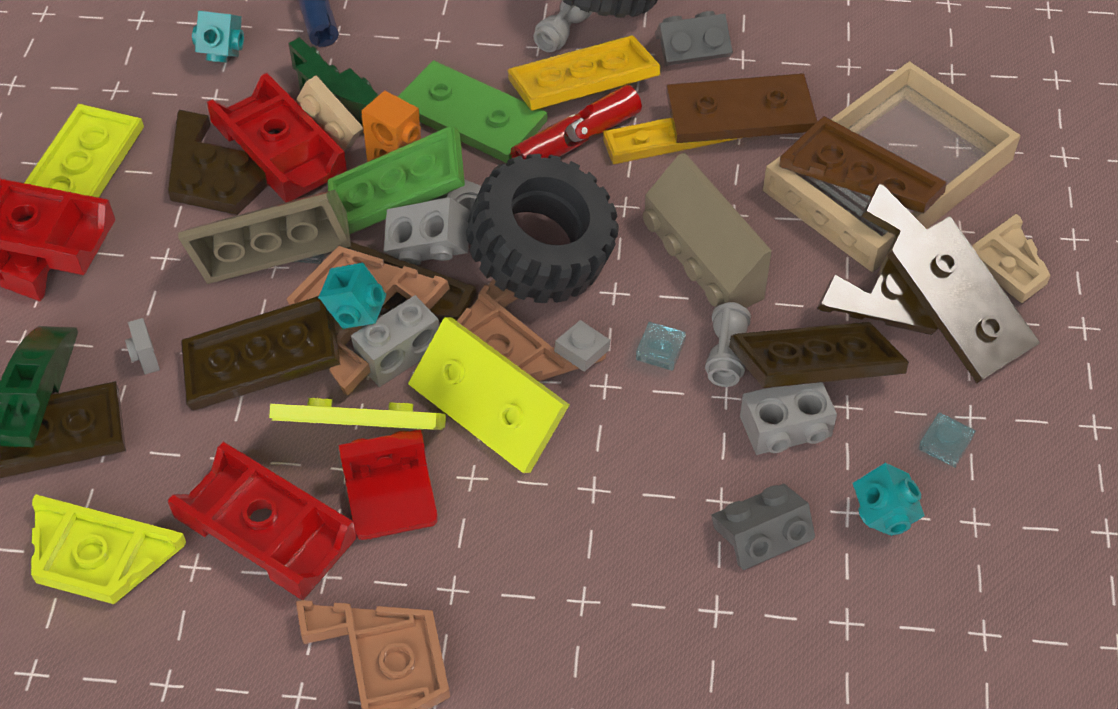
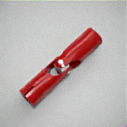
(592, 120)

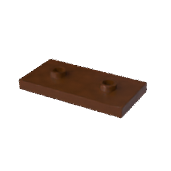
(740, 108)

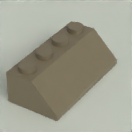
(707, 235)
(268, 237)

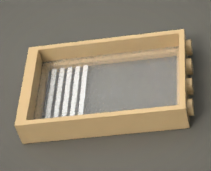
(920, 123)

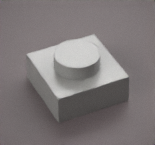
(582, 345)
(141, 347)

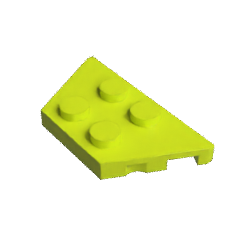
(95, 550)

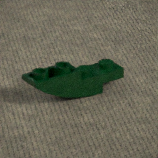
(347, 86)
(30, 379)

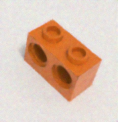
(389, 125)

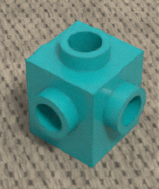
(218, 35)
(352, 295)
(888, 500)

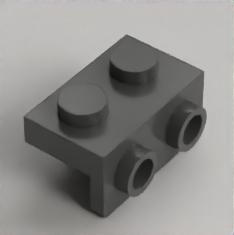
(694, 38)
(765, 525)

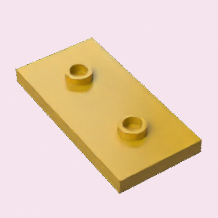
(583, 72)

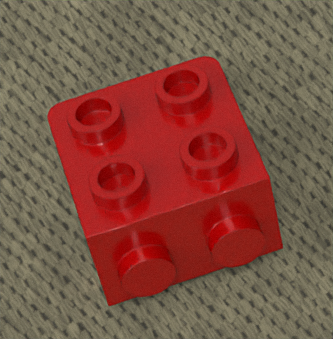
(388, 484)

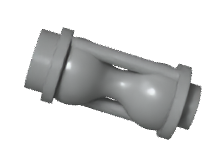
(554, 30)
(722, 364)

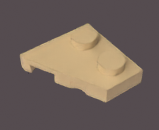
(329, 113)
(1013, 260)

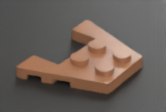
(391, 278)
(511, 337)
(391, 648)

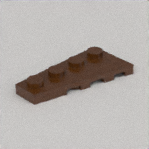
(855, 163)

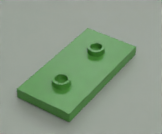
(478, 111)
(401, 178)

